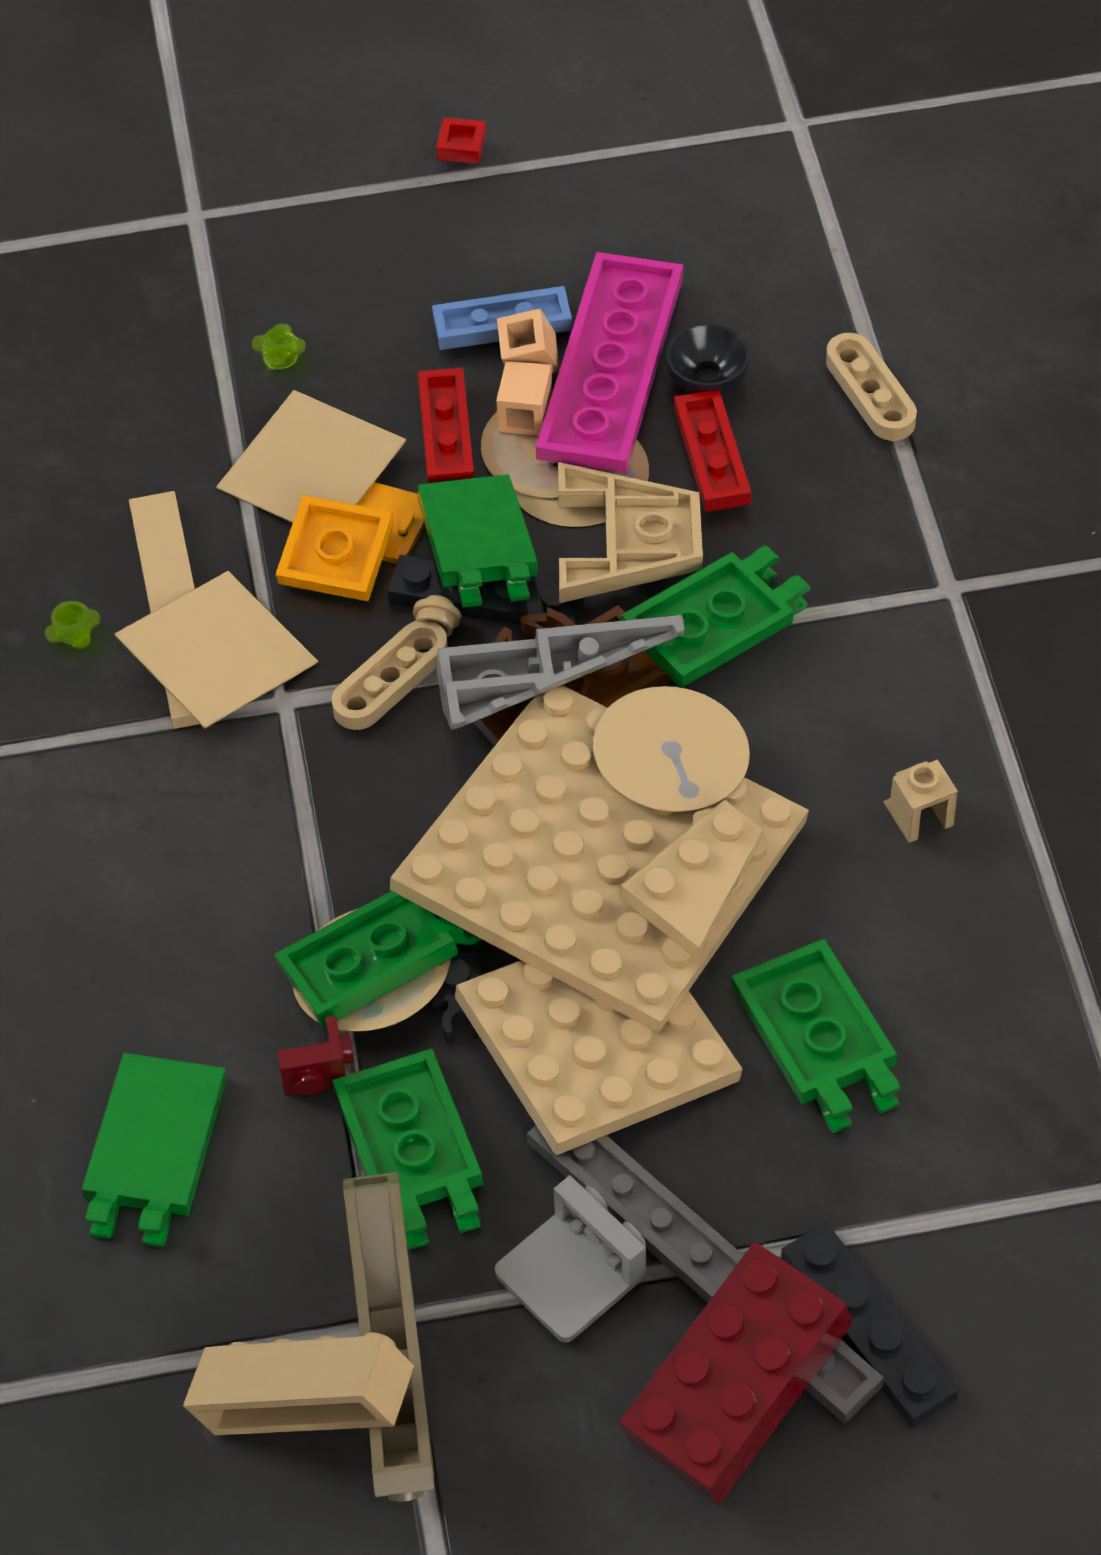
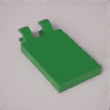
(478, 536)
(723, 613)
(368, 955)
(819, 1030)
(410, 1126)
(152, 1143)

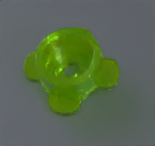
(279, 346)
(72, 614)

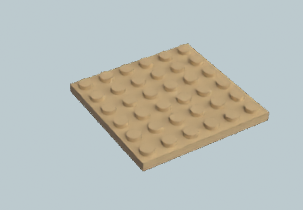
(540, 857)

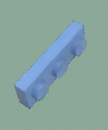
(476, 319)

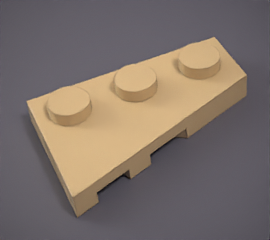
(694, 876)

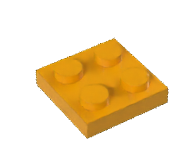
(335, 548)

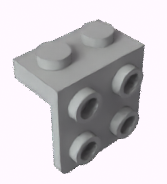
(574, 1262)

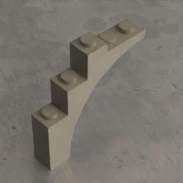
(386, 1306)

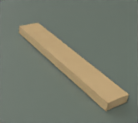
(163, 565)

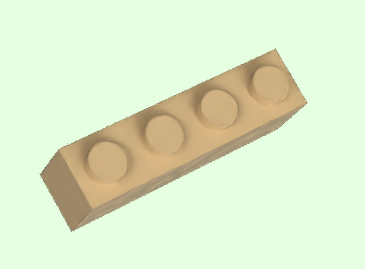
(299, 1385)

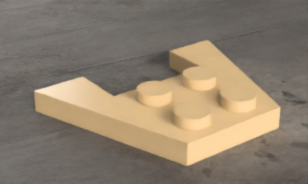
(649, 532)

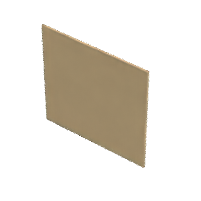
(310, 453)
(216, 649)

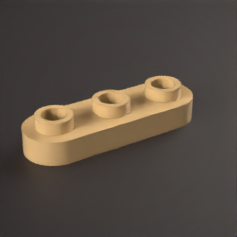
(888, 409)
(395, 660)

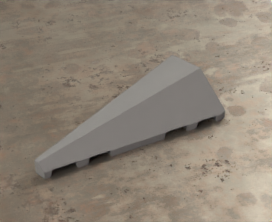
(501, 674)

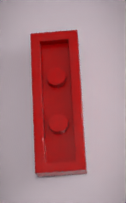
(445, 425)
(712, 450)

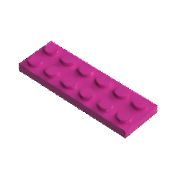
(610, 363)

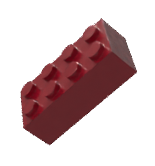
(736, 1372)

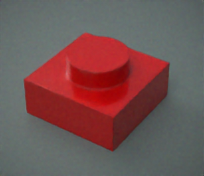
(461, 140)

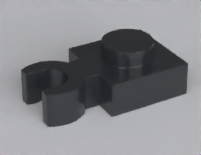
(461, 969)

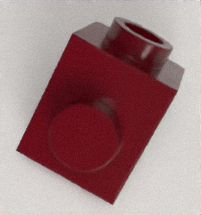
(313, 1067)

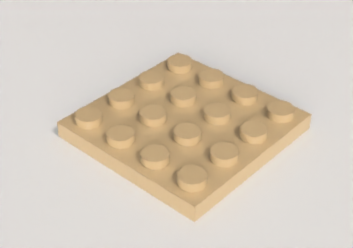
(585, 1064)

